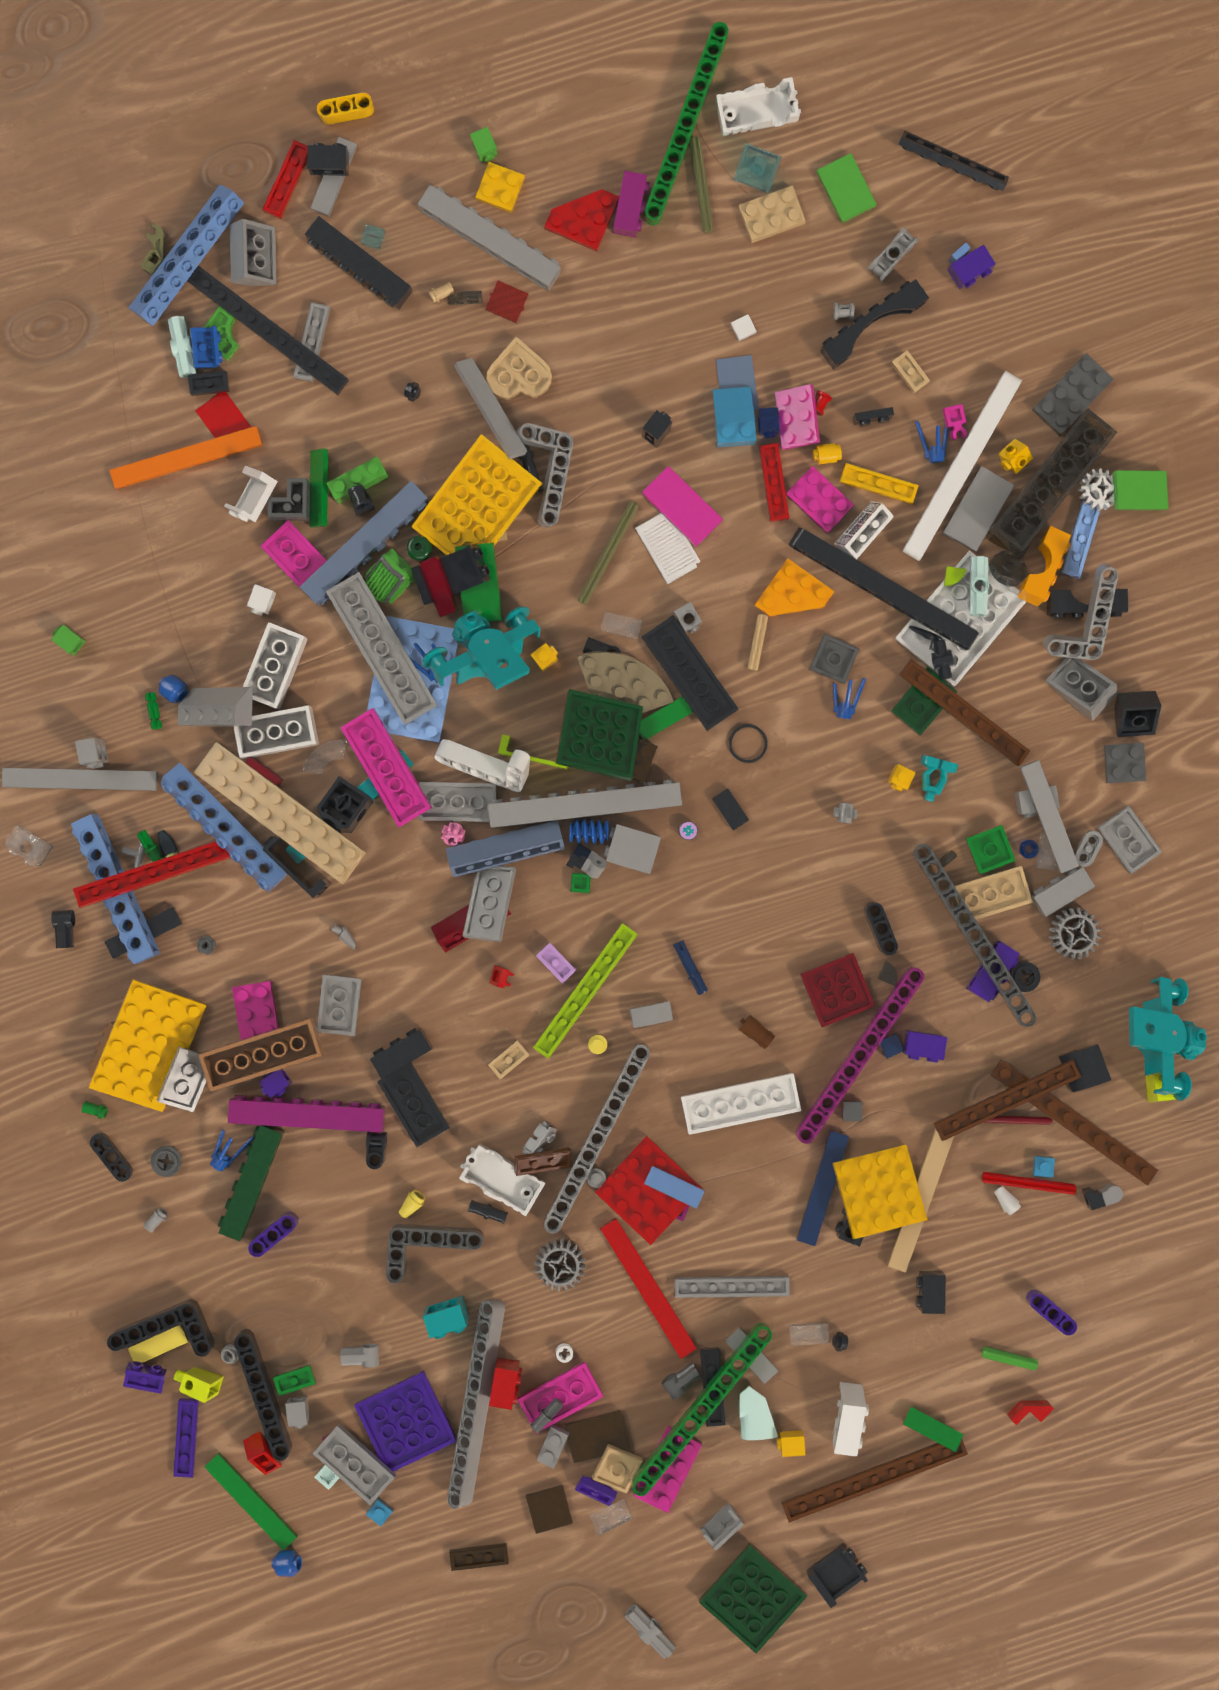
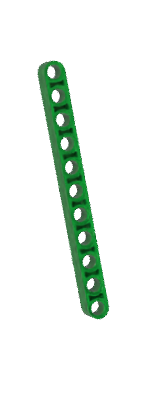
(687, 115)
(700, 1417)

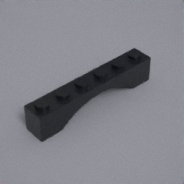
(905, 301)

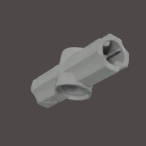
(650, 1631)

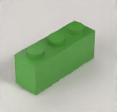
(367, 474)

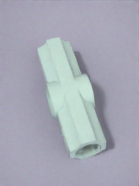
(181, 346)
(979, 574)

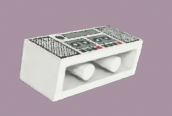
(864, 529)

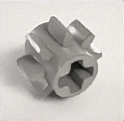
(845, 813)

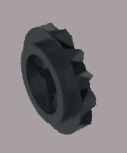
(1032, 981)

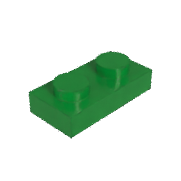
(294, 1380)

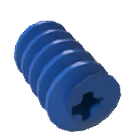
(589, 831)

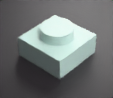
(326, 1477)

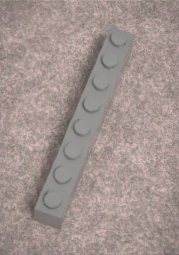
(489, 237)

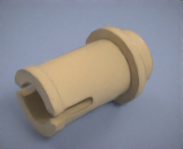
(441, 292)

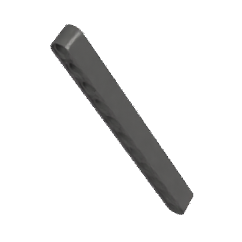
(982, 940)

